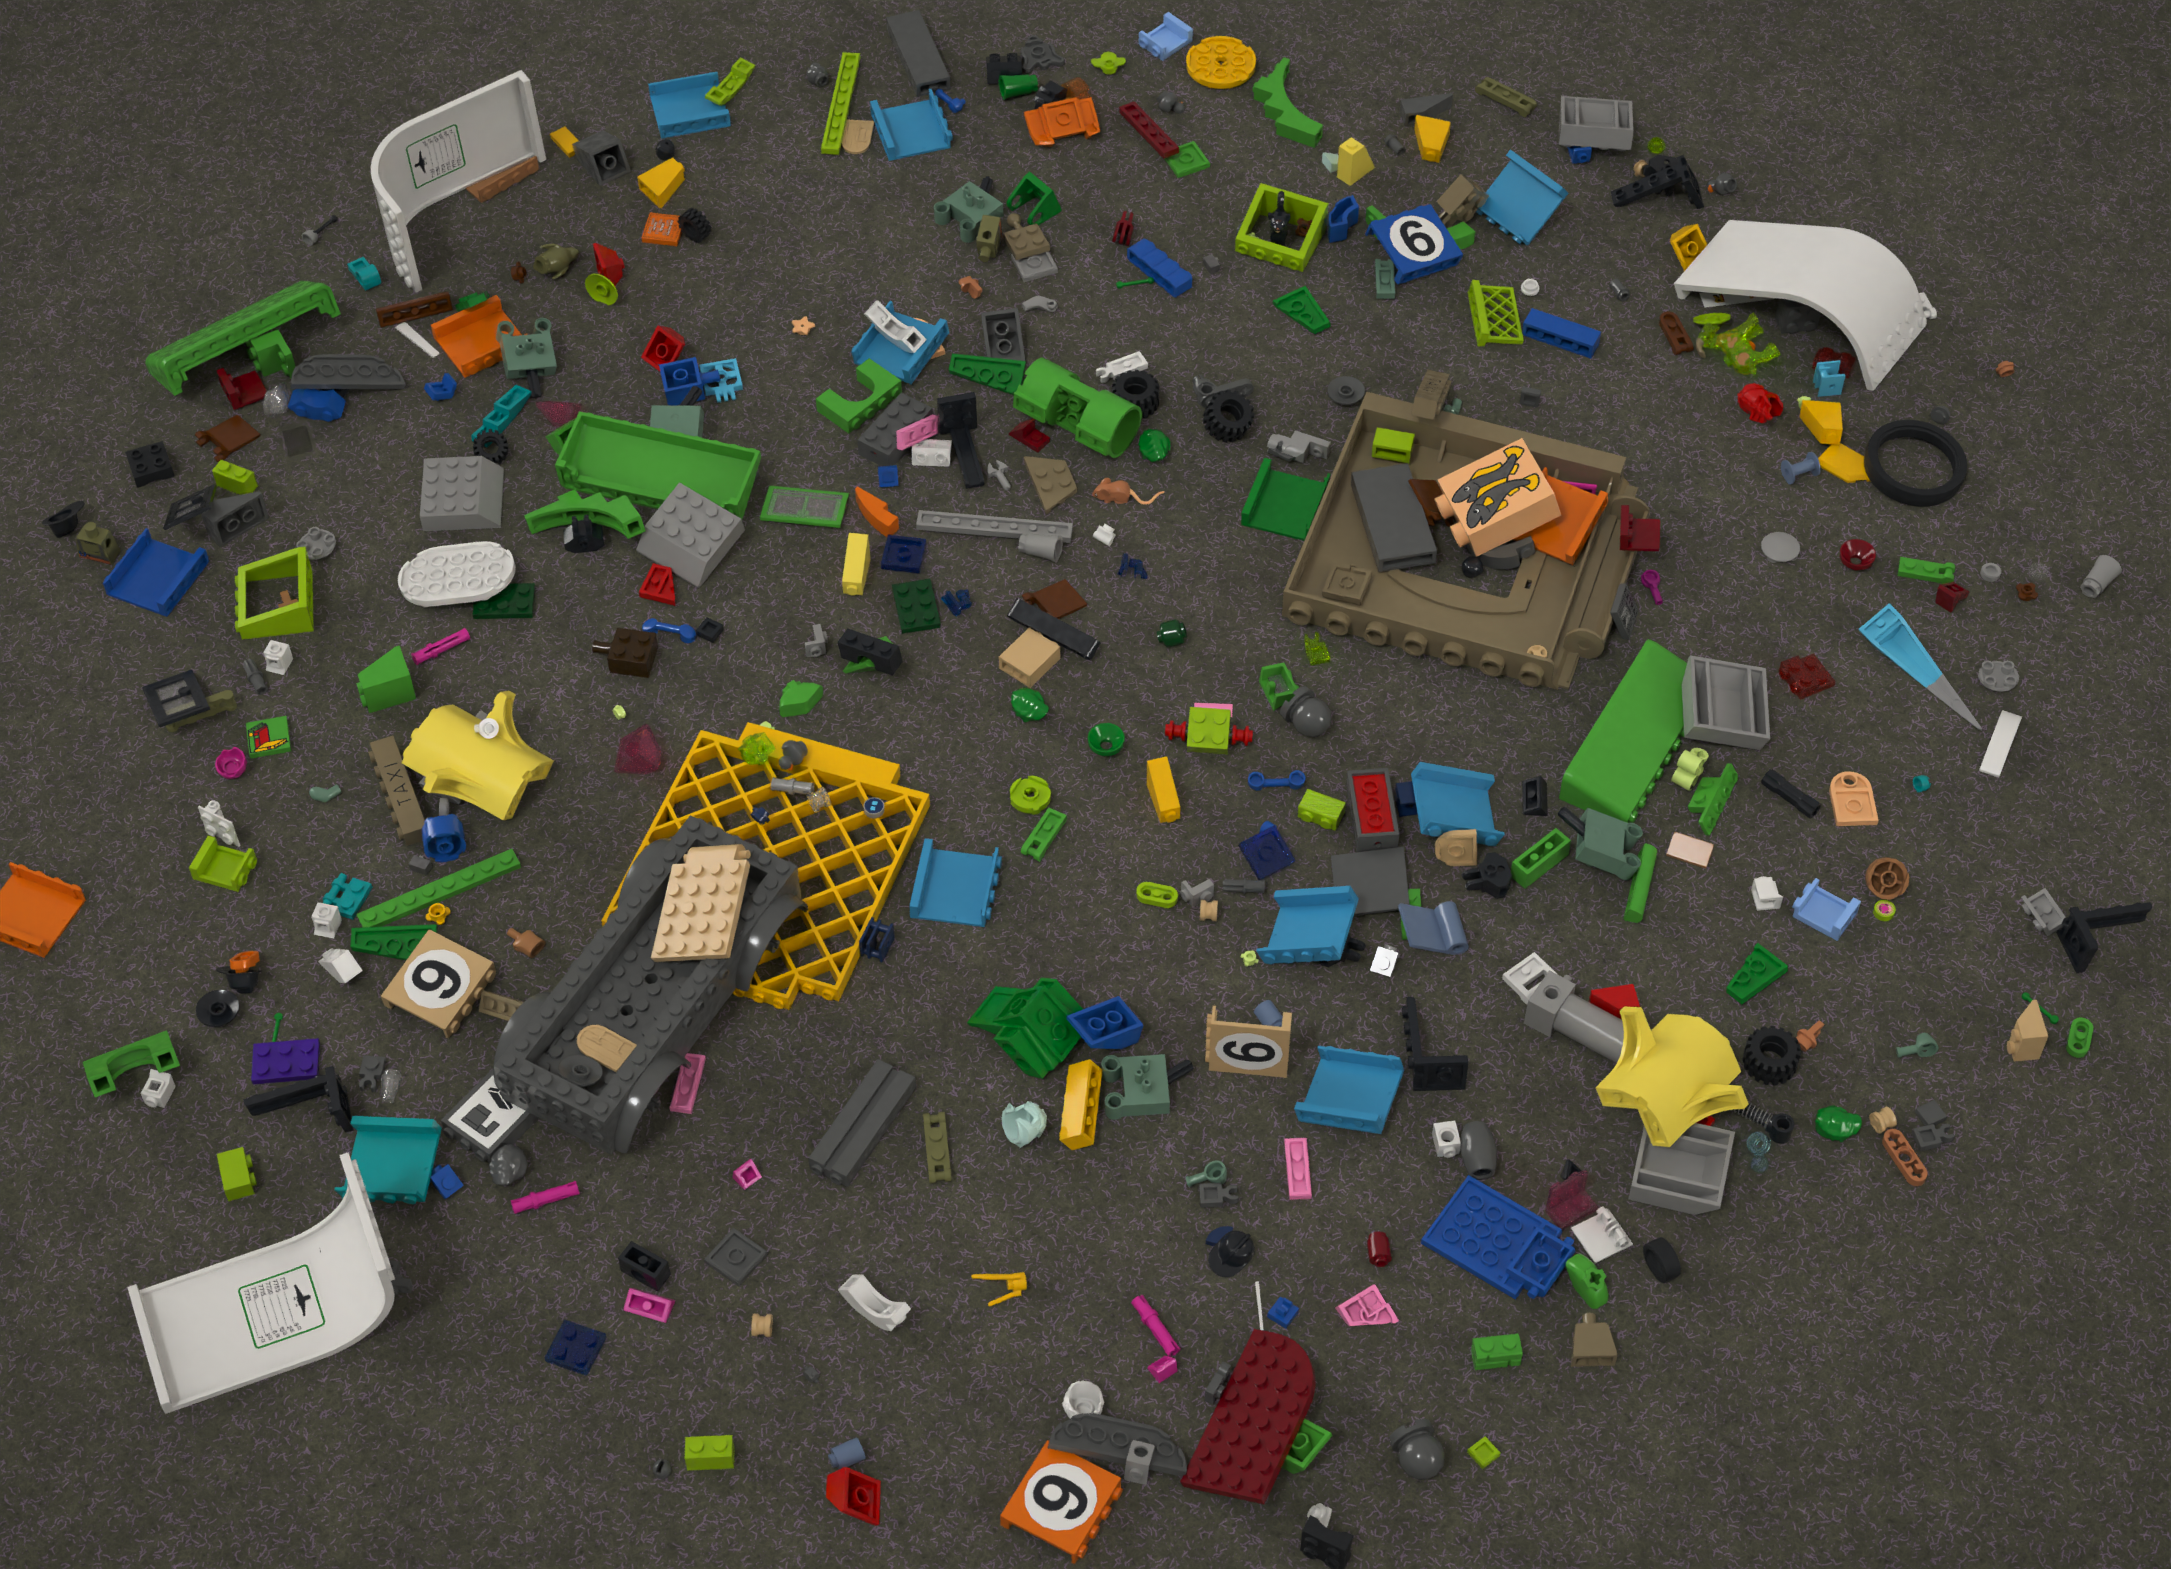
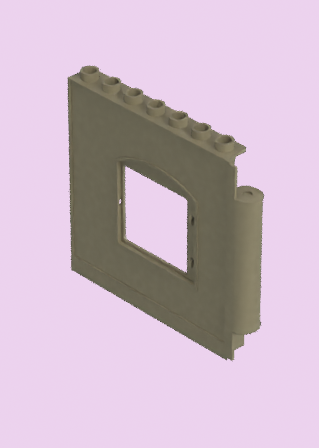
(1561, 610)

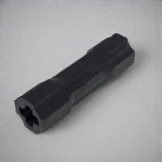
(1779, 785)

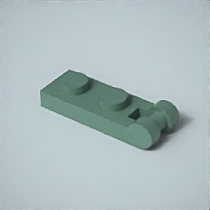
(1384, 279)

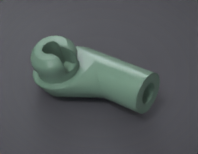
(1454, 408)
(324, 795)

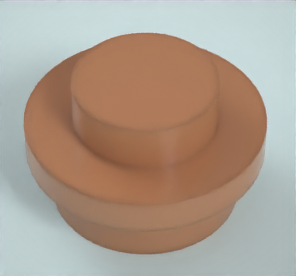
(2005, 369)

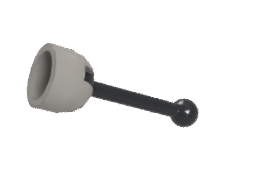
(311, 236)

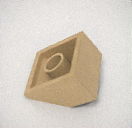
(2028, 1035)

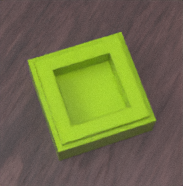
(1483, 1452)

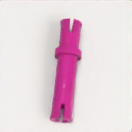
(436, 648)
(541, 1198)
(1150, 1318)

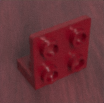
(241, 389)
(1638, 533)

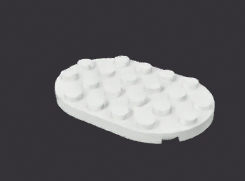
(456, 574)

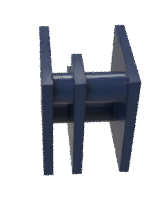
(1404, 797)
(869, 940)

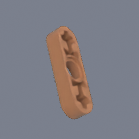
(1904, 1148)

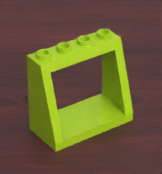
(1298, 207)
(284, 620)

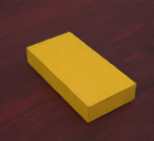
(564, 140)

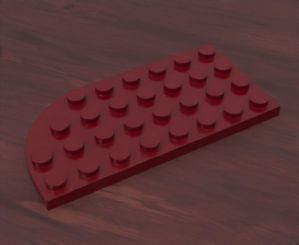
(1254, 1420)

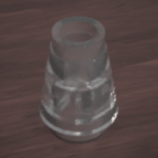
(390, 1085)

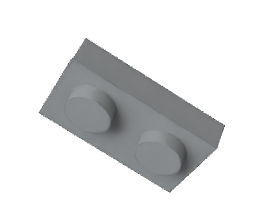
(2044, 910)

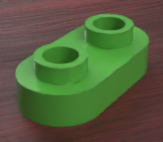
(2079, 1039)

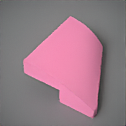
(1367, 1309)

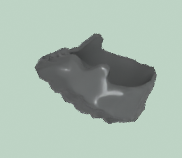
(507, 1165)

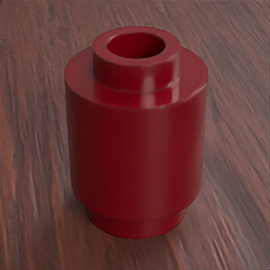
(1379, 1249)

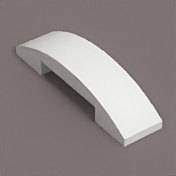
(2000, 743)

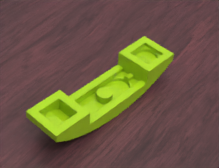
(732, 83)

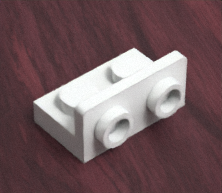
(932, 453)

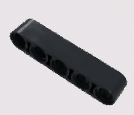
(1053, 629)

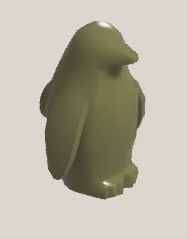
(555, 259)

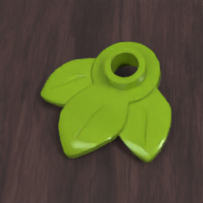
(1108, 62)

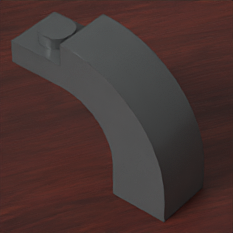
(1507, 555)

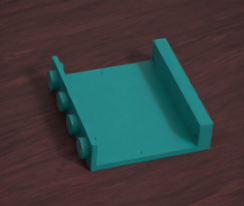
(394, 1157)

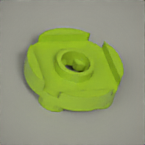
(1034, 804)

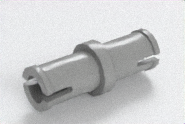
(791, 786)

